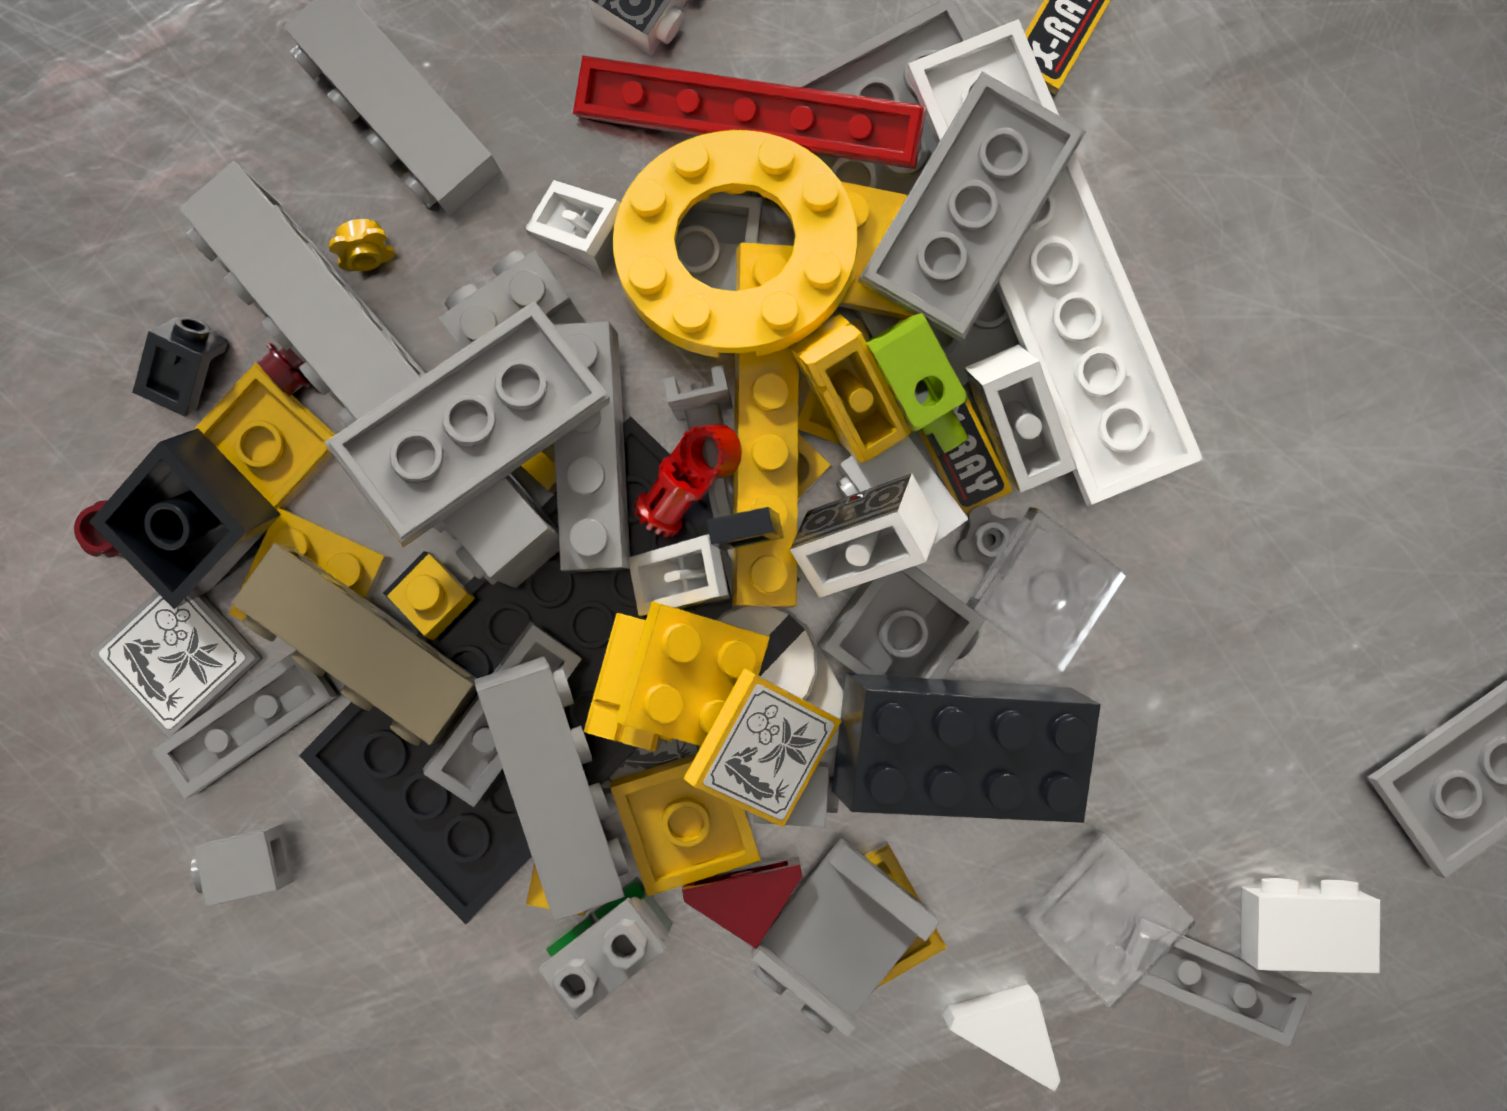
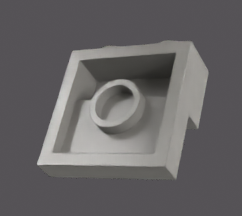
(712, 233)
(516, 284)
(902, 627)

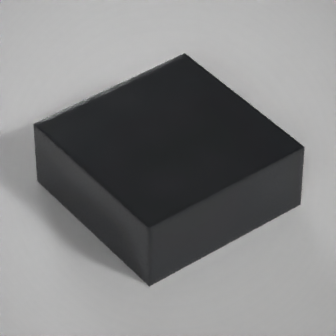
(745, 528)

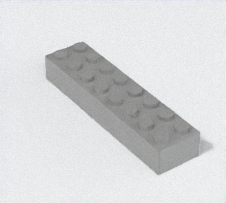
(349, 353)

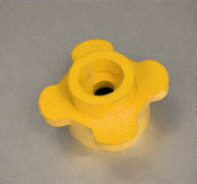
(360, 245)

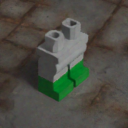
(604, 954)

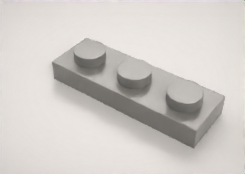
(241, 725)
(467, 756)
(1230, 990)

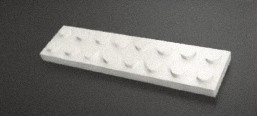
(1072, 296)

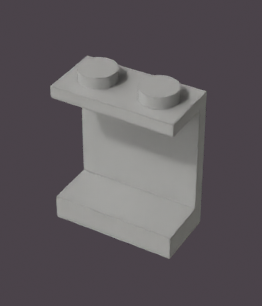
(840, 937)

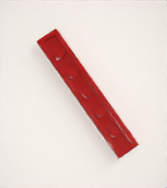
(710, 103)

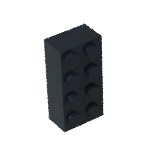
(964, 748)

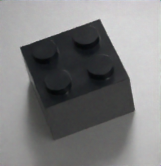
(184, 517)

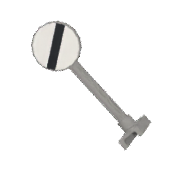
(791, 652)

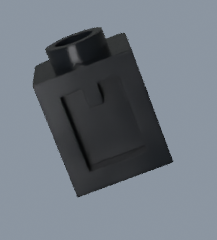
(177, 363)

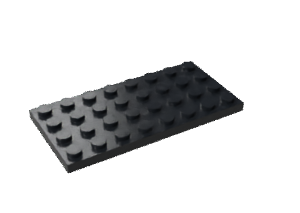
(446, 842)

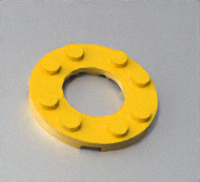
(749, 319)

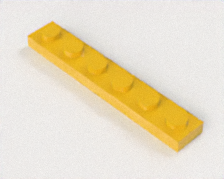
(769, 444)

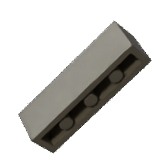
(355, 644)

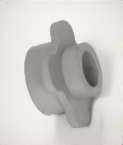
(981, 523)

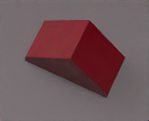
(745, 898)

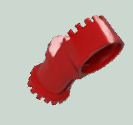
(687, 465)

